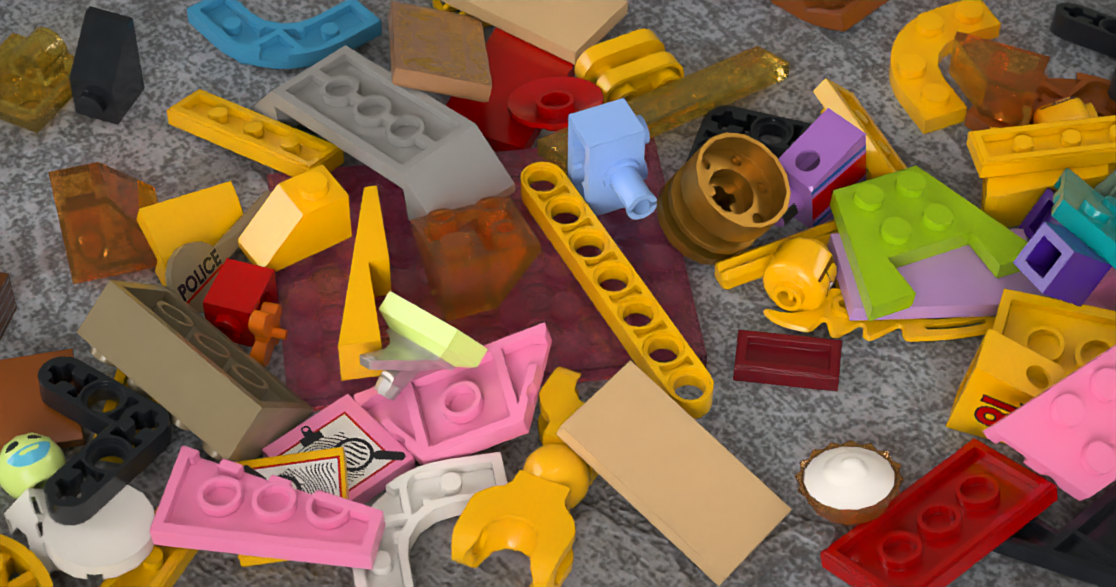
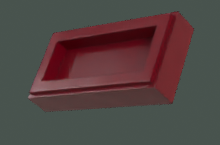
(787, 360)

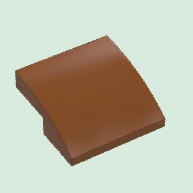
(23, 407)

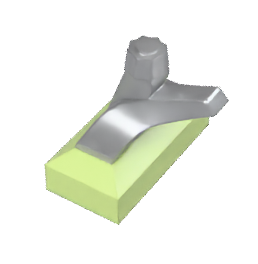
(417, 345)

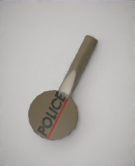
(197, 264)

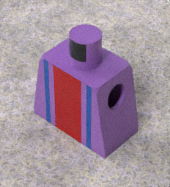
(820, 161)

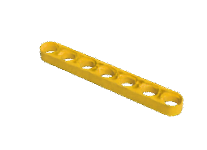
(616, 305)

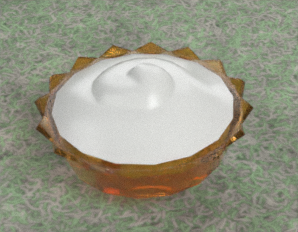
(849, 482)

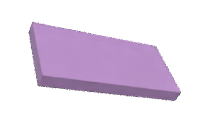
(944, 285)

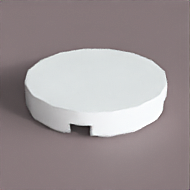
(106, 543)

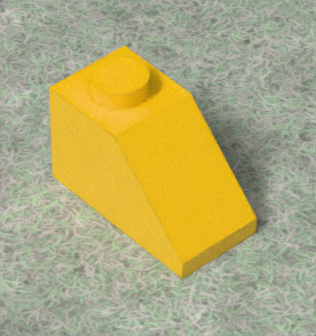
(298, 220)

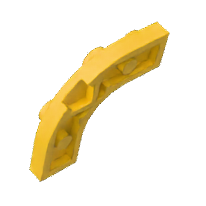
(916, 58)

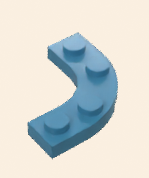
(282, 45)

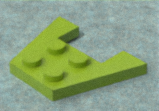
(908, 220)

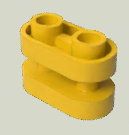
(628, 65)

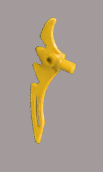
(913, 330)

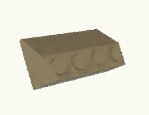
(191, 370)

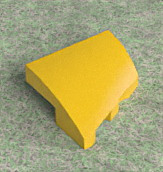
(189, 219)

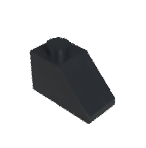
(106, 67)

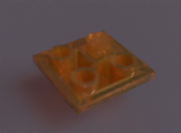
(99, 221)
(474, 254)

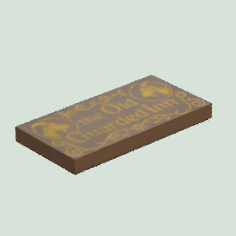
(438, 52)

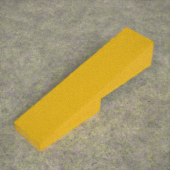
(367, 279)

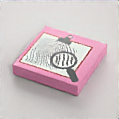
(370, 450)

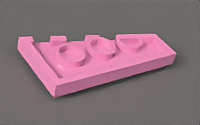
(244, 514)

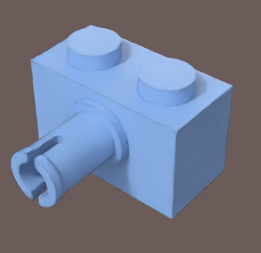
(609, 159)

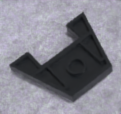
(1079, 550)

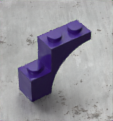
(1057, 258)

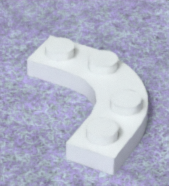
(417, 502)

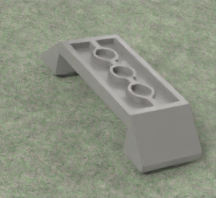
(393, 130)

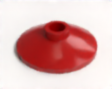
(550, 100)

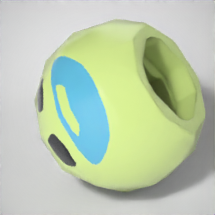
(29, 463)

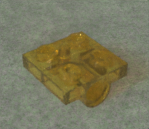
(34, 78)

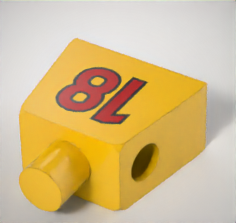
(999, 382)

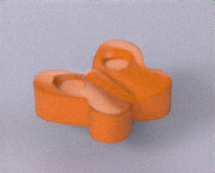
(267, 331)

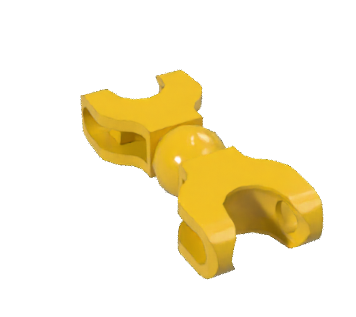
(535, 506)

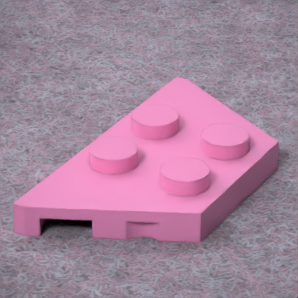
(467, 408)
(1069, 429)

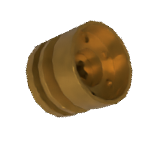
(723, 198)

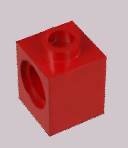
(235, 295)

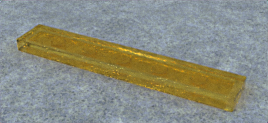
(689, 96)

